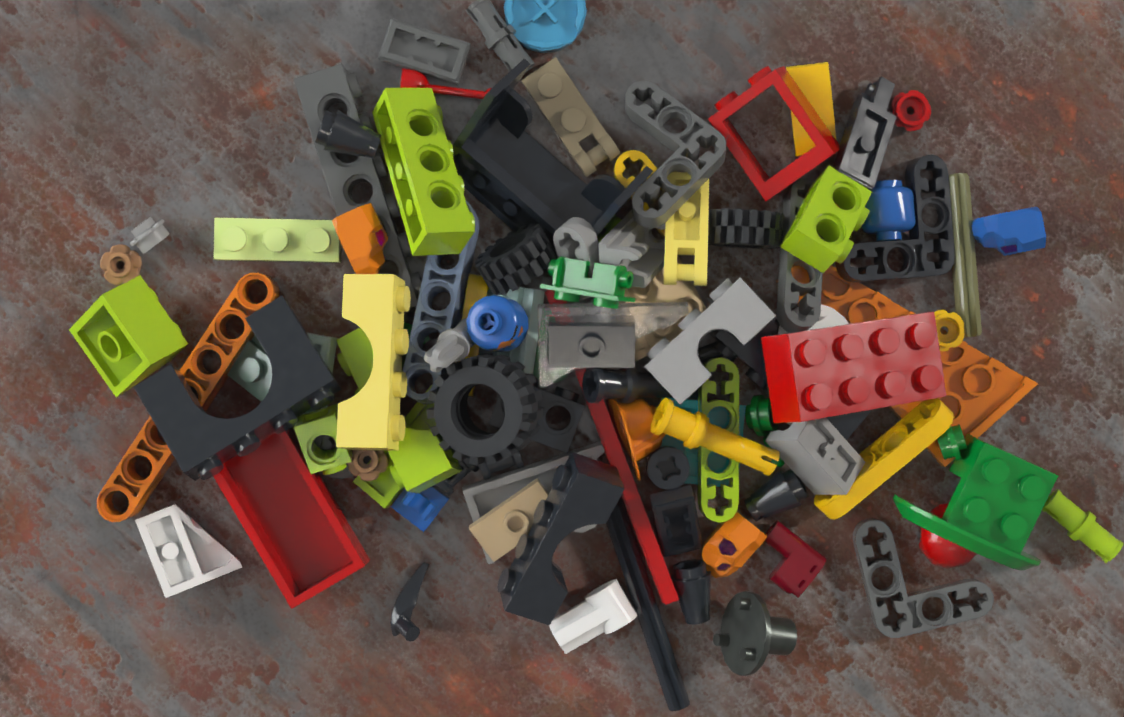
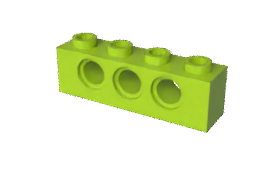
(423, 171)

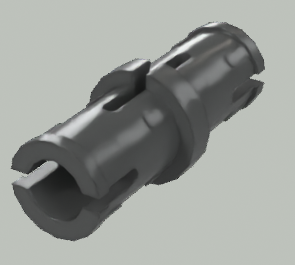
(498, 34)

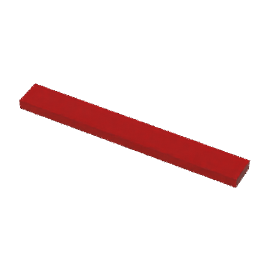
(630, 495)

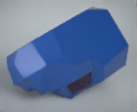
(1011, 231)

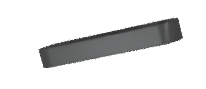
(788, 287)

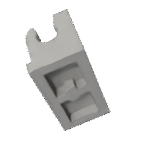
(635, 249)
(818, 456)

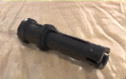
(623, 385)

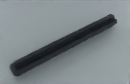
(647, 609)

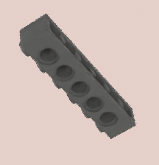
(317, 94)

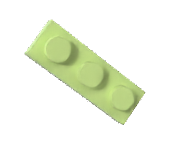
(276, 240)

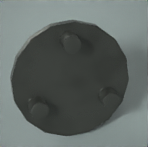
(752, 634)

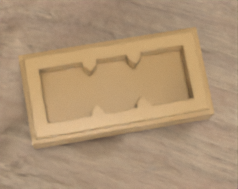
(506, 523)

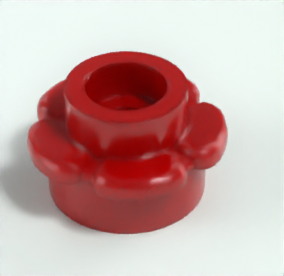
(921, 108)

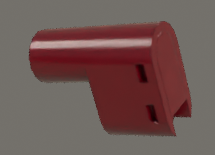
(800, 560)

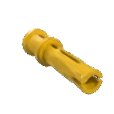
(697, 431)

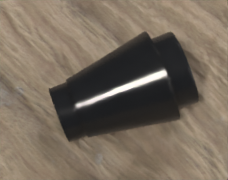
(347, 136)
(777, 495)
(693, 590)

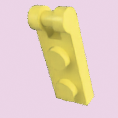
(687, 235)

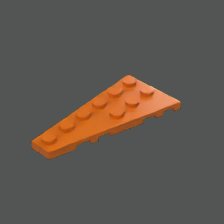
(975, 384)

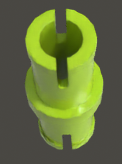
(1082, 526)

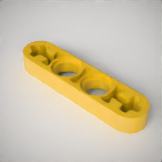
(890, 454)

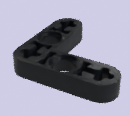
(915, 249)

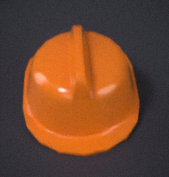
(633, 429)

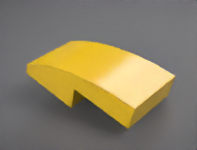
(816, 86)

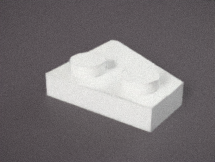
(183, 550)

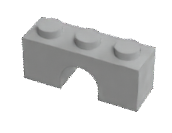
(733, 310)

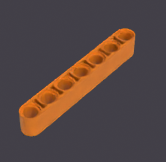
(207, 386)

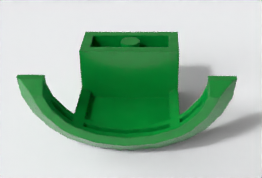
(991, 505)

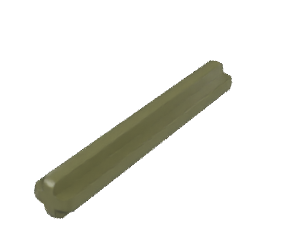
(964, 267)

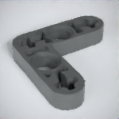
(685, 148)
(911, 603)

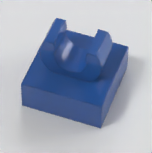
(420, 507)

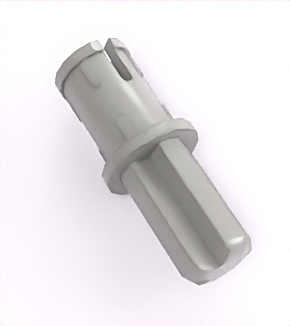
(451, 347)

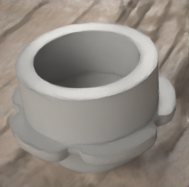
(148, 234)

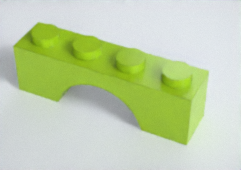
(420, 457)

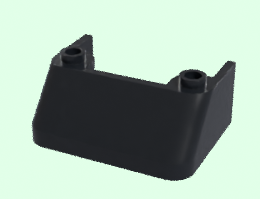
(522, 178)

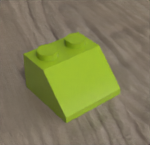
(128, 335)

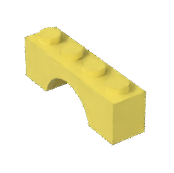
(373, 415)

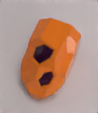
(362, 238)
(731, 545)

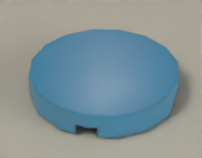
(545, 24)

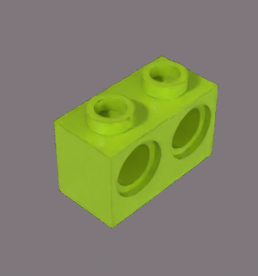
(823, 217)

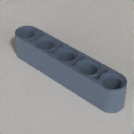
(430, 321)

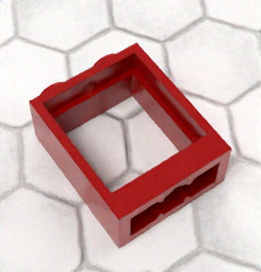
(802, 109)

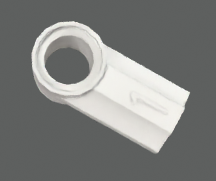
(601, 611)

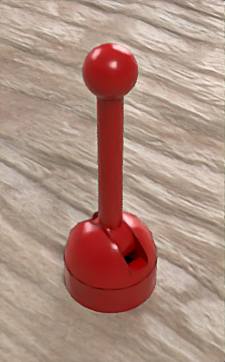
(416, 79)

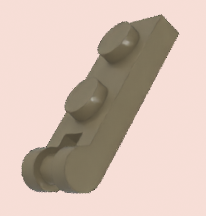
(569, 115)

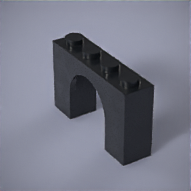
(297, 385)

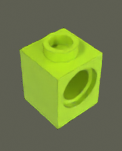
(316, 424)

